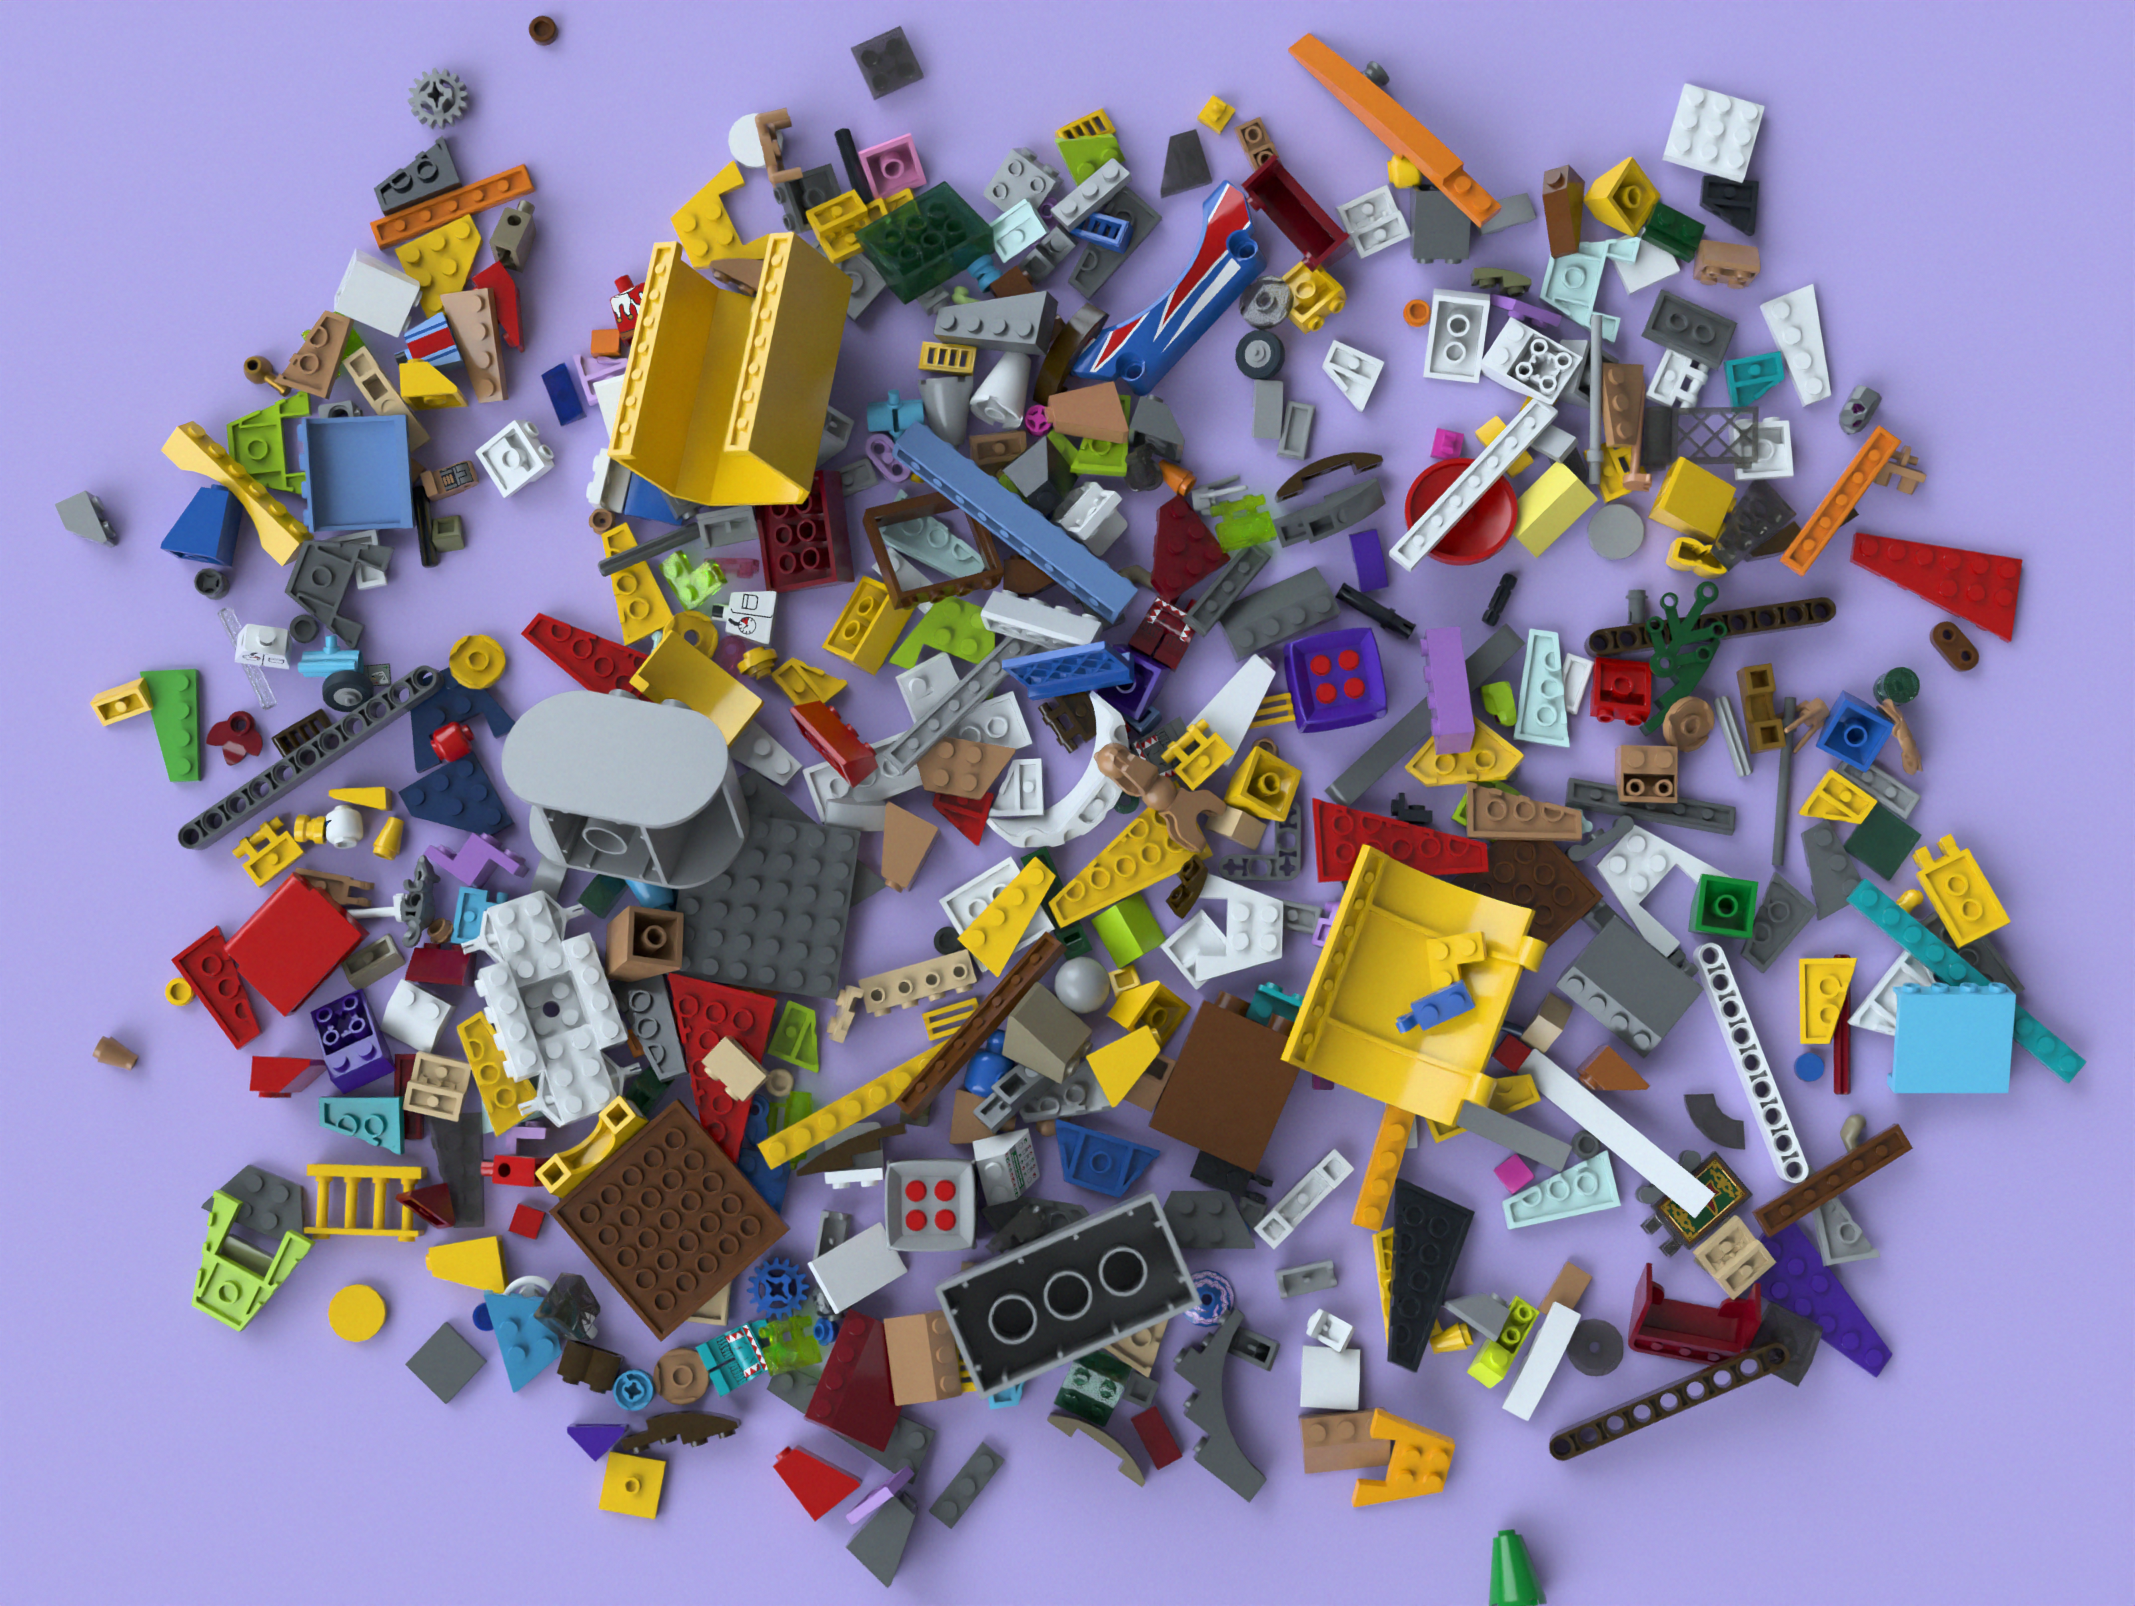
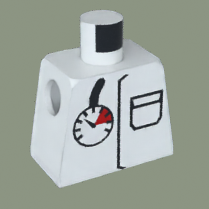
(749, 616)
(264, 646)

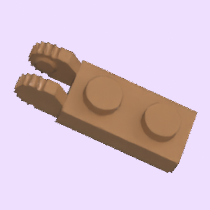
(337, 886)

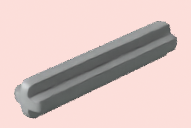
(1733, 736)

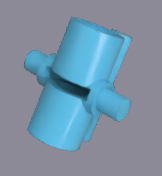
(894, 414)
(330, 660)

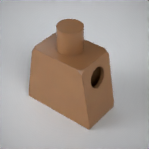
(965, 1125)

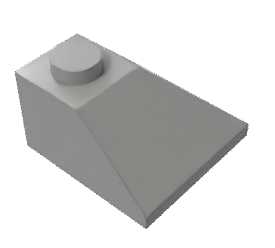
(1480, 1311)

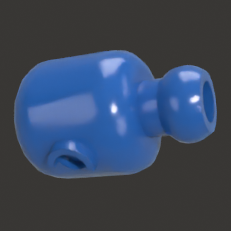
(987, 1066)

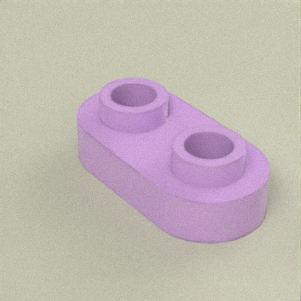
(885, 461)

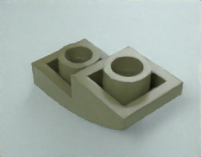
(1509, 281)

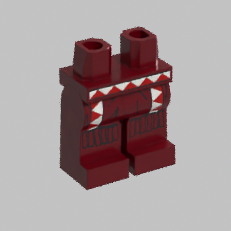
(1160, 621)

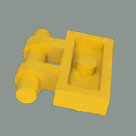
(1612, 472)
(1203, 761)
(272, 859)

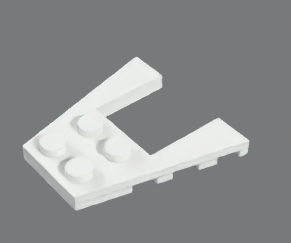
(1636, 868)

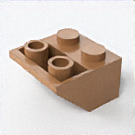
(1726, 264)
(1646, 773)
(1151, 1083)

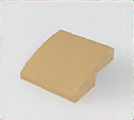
(438, 1086)
(1734, 1257)

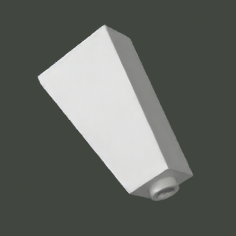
(1237, 703)

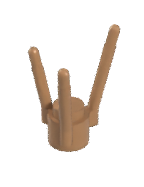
(1811, 714)

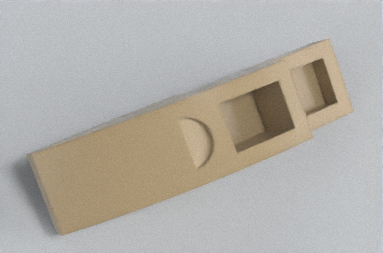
(382, 394)

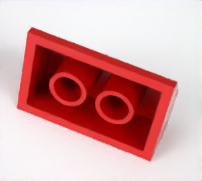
(835, 741)
(283, 1075)

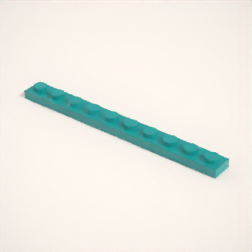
(1955, 970)

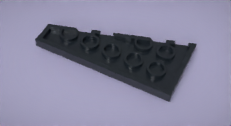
(1424, 1255)

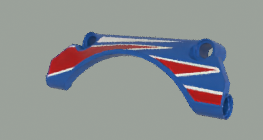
(1160, 335)

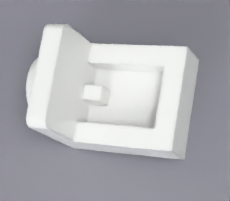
(1330, 1330)

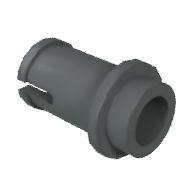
(1636, 606)

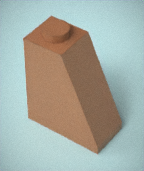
(1089, 413)

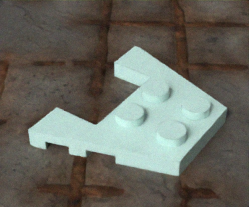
(1574, 279)

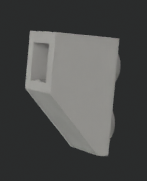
(84, 518)

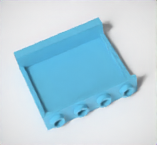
(1952, 1038)

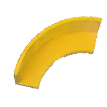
(687, 675)

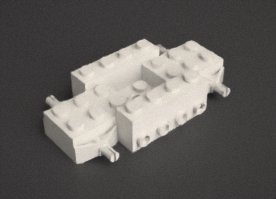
(541, 968)

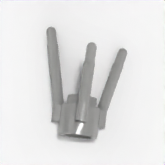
(1204, 495)

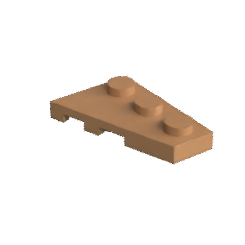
(319, 358)

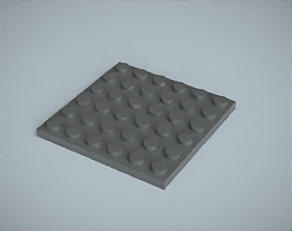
(774, 911)

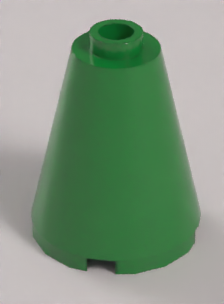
(1513, 1573)

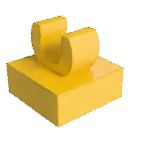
(1216, 114)

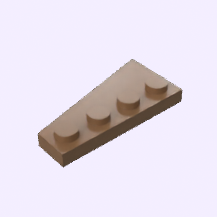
(478, 338)
(1513, 817)

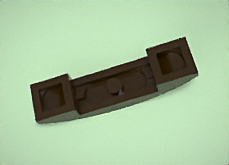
(1065, 351)
(1359, 462)

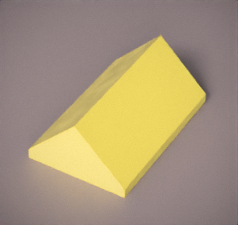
(1550, 508)

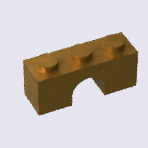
(1756, 693)

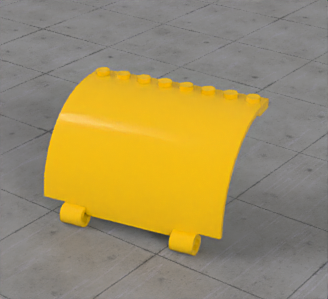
(1380, 964)

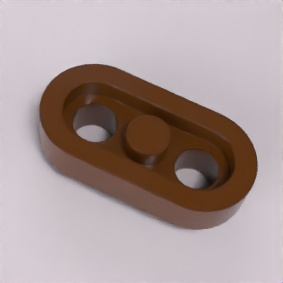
(1953, 648)

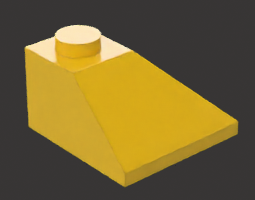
(1622, 197)
(427, 388)
(1263, 786)
(1150, 1006)

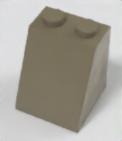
(1046, 1035)

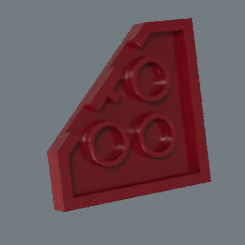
(1182, 550)

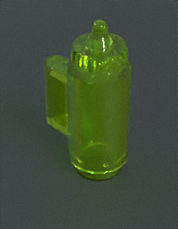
(796, 1108)

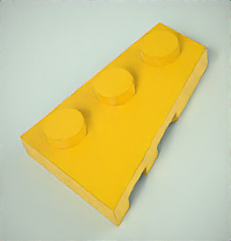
(1822, 996)

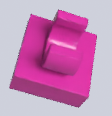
(1446, 444)

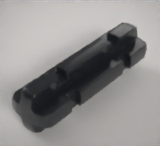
(1499, 599)

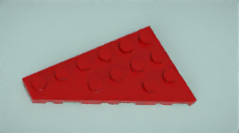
(704, 1018)

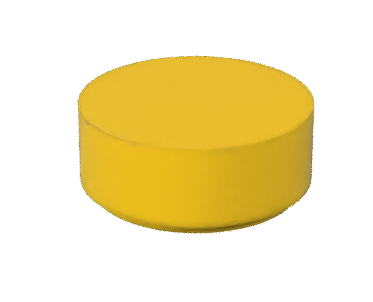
(179, 992)

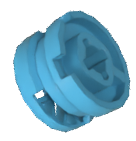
(634, 1389)

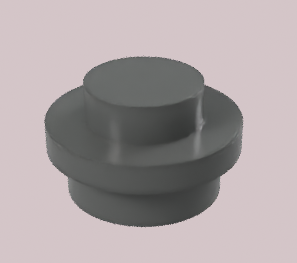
(1585, 1145)

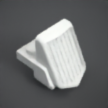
(1091, 517)

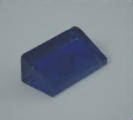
(563, 394)

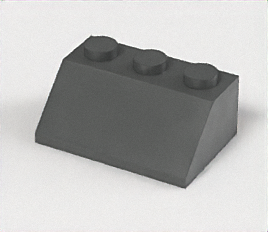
(1156, 425)

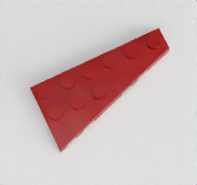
(1343, 831)

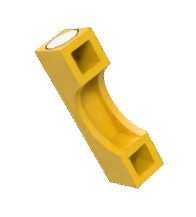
(615, 1127)

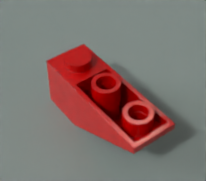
(506, 301)

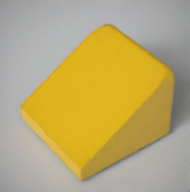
(1124, 980)

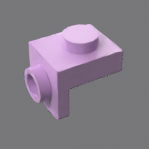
(531, 1130)

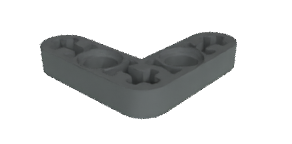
(1272, 861)

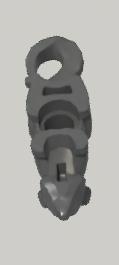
(419, 907)

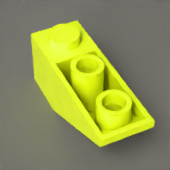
(1496, 1357)

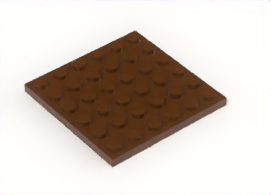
(669, 1219)

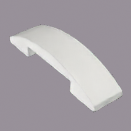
(1303, 1198)

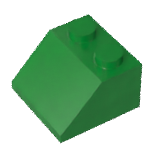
(1723, 907)

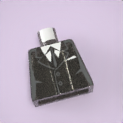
(569, 1308)

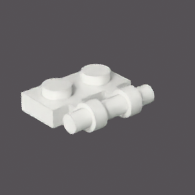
(1669, 378)

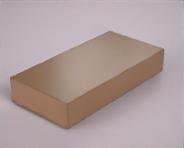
(1566, 1288)

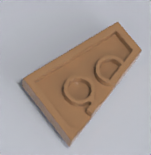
(1621, 402)

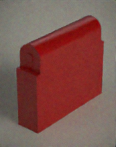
(294, 943)

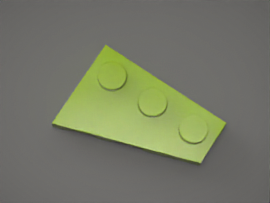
(1103, 456)

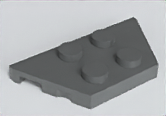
(270, 1202)
(1206, 1220)

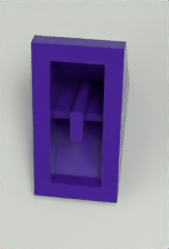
(596, 1438)

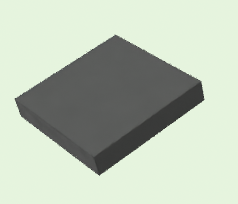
(446, 1362)

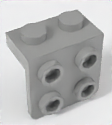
(1021, 178)

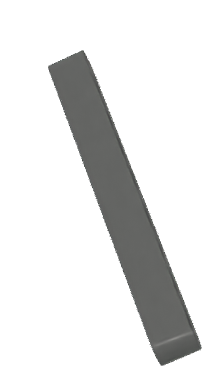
(1418, 722)

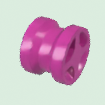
(1037, 414)

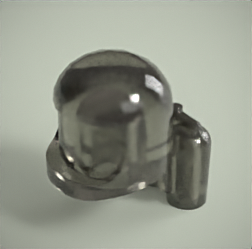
(1143, 471)

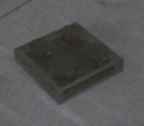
(887, 62)

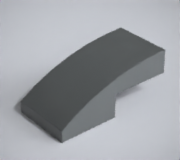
(1048, 253)

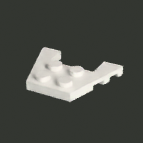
(1252, 929)

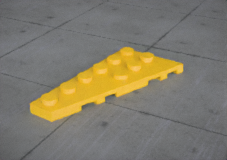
(1126, 866)

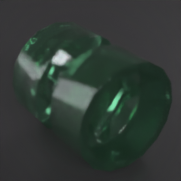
(1898, 685)

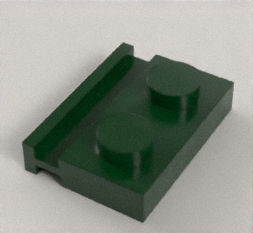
(1673, 231)

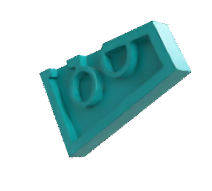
(367, 1118)

